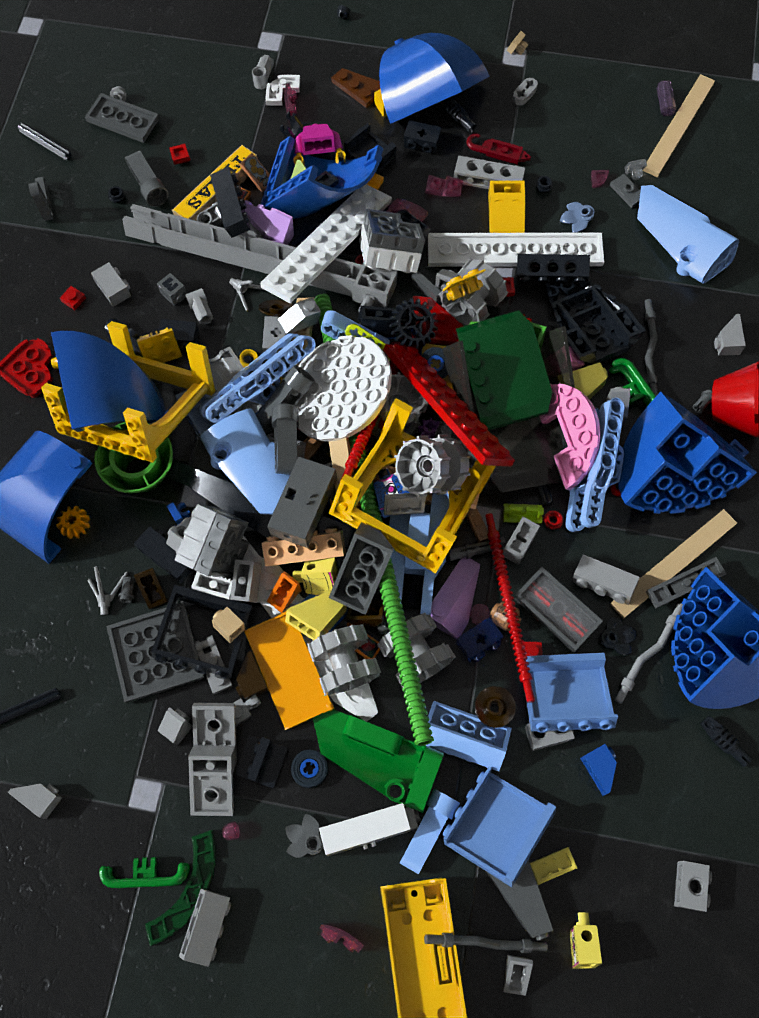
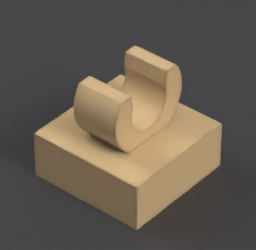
(518, 44)

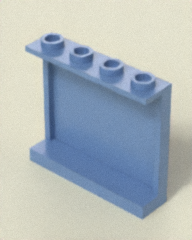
(570, 693)
(498, 827)

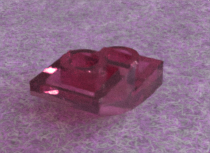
(290, 97)
(444, 187)
(417, 211)
(333, 933)

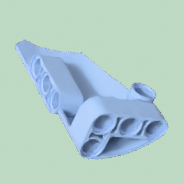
(686, 235)

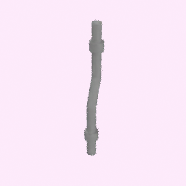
(628, 682)

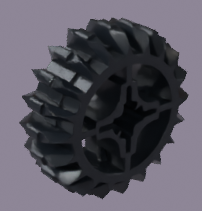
(427, 317)

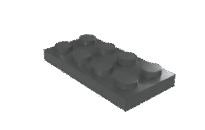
(122, 117)

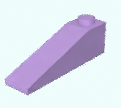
(271, 223)
(454, 600)

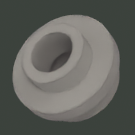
(118, 93)

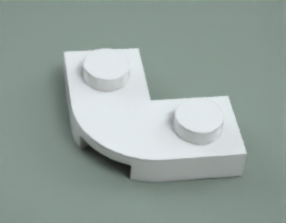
(276, 88)

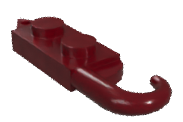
(499, 150)

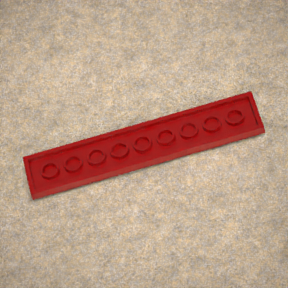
(449, 406)

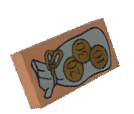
(255, 171)

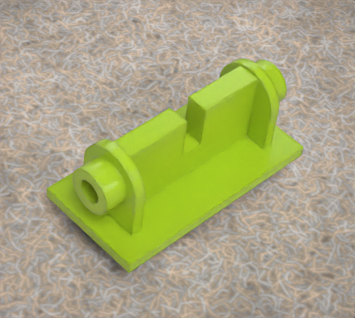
(514, 512)

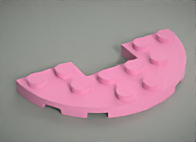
(580, 429)

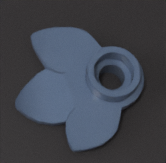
(576, 217)

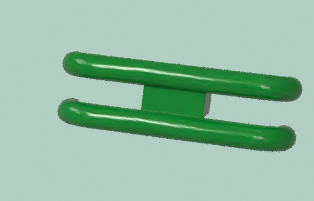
(638, 386)
(144, 876)

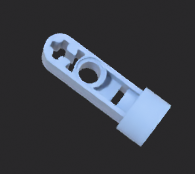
(335, 326)
(440, 809)

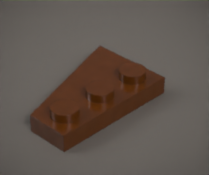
(357, 86)

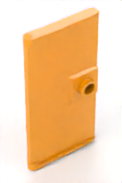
(288, 671)

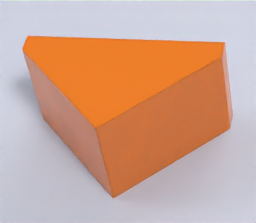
(284, 592)

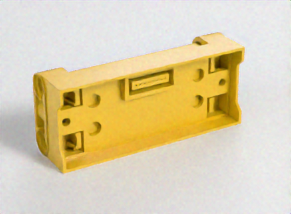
(423, 974)

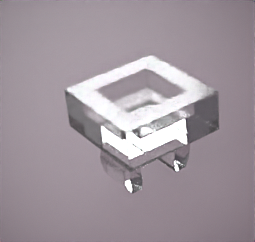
(636, 168)

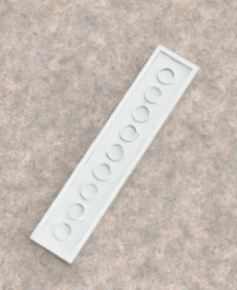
(323, 244)
(503, 248)

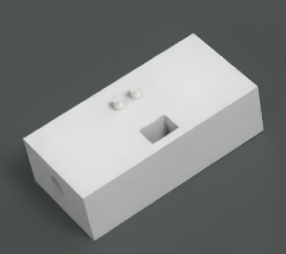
(364, 830)

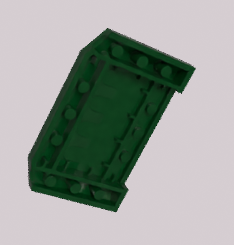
(506, 370)

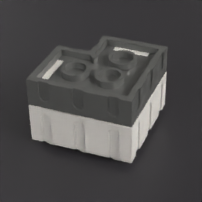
(390, 242)

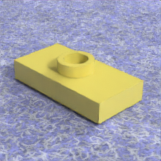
(553, 865)

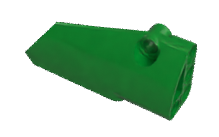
(379, 757)

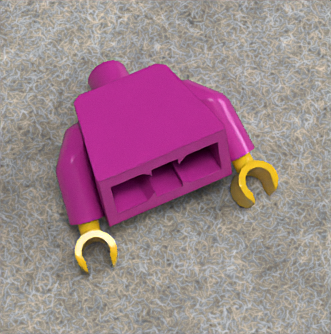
(316, 140)

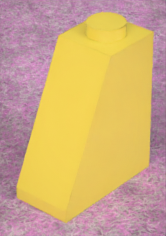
(590, 379)
(315, 615)

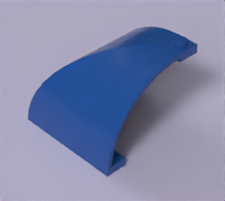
(426, 72)
(303, 194)
(102, 381)
(33, 489)

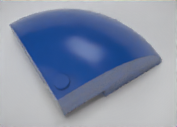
(677, 461)
(717, 645)

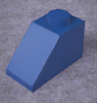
(601, 767)

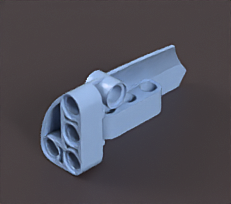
(247, 458)

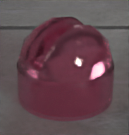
(231, 831)

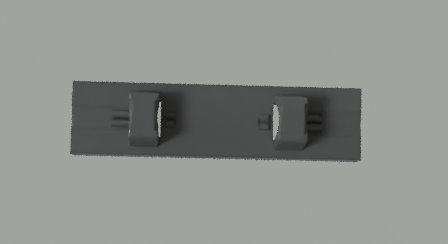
(681, 583)

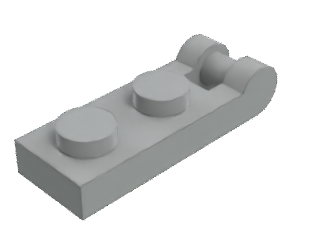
(217, 685)

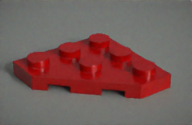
(446, 323)

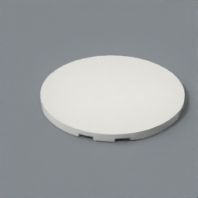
(348, 388)

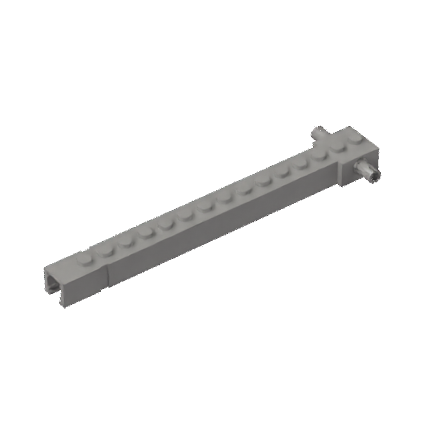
(360, 282)

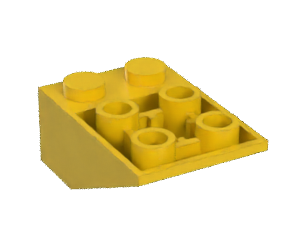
(506, 206)

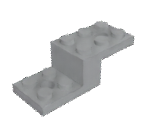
(212, 759)

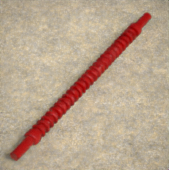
(363, 437)
(525, 677)

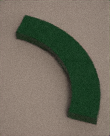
(201, 877)

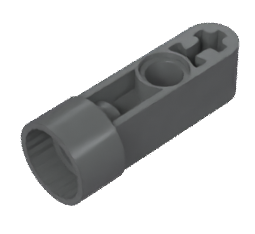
(151, 187)
(290, 391)
(285, 424)

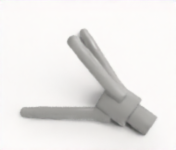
(241, 287)
(104, 600)

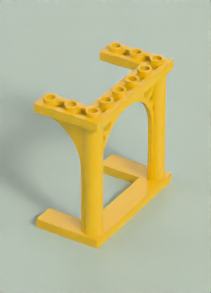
(140, 438)
(352, 490)

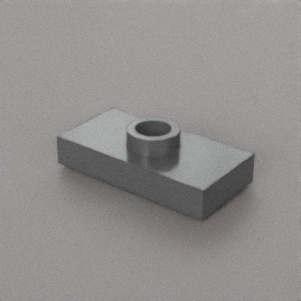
(626, 190)

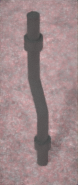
(650, 317)
(448, 940)

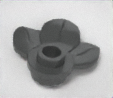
(302, 835)

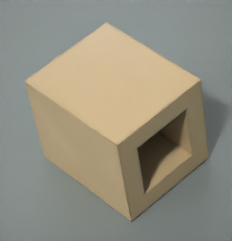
(228, 624)

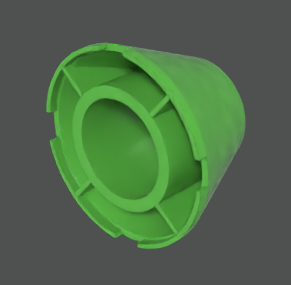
(112, 467)

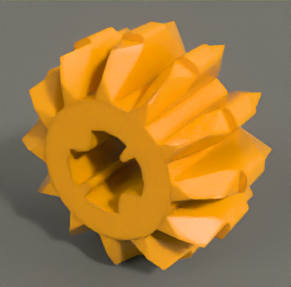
(67, 527)

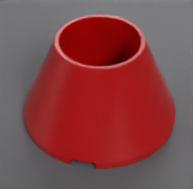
(737, 400)

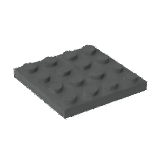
(132, 647)

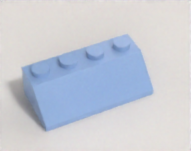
(467, 737)

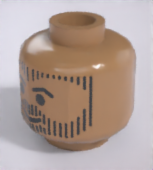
(498, 616)

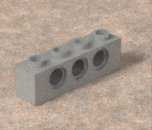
(480, 172)

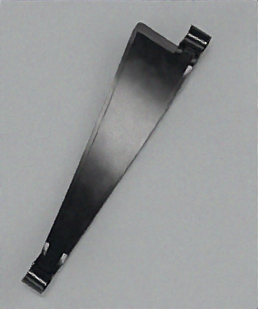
(231, 500)

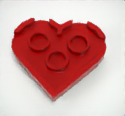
(27, 367)

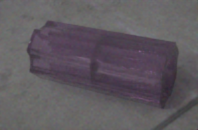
(666, 98)

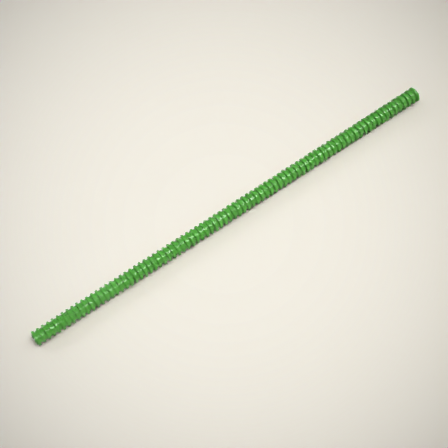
(392, 603)

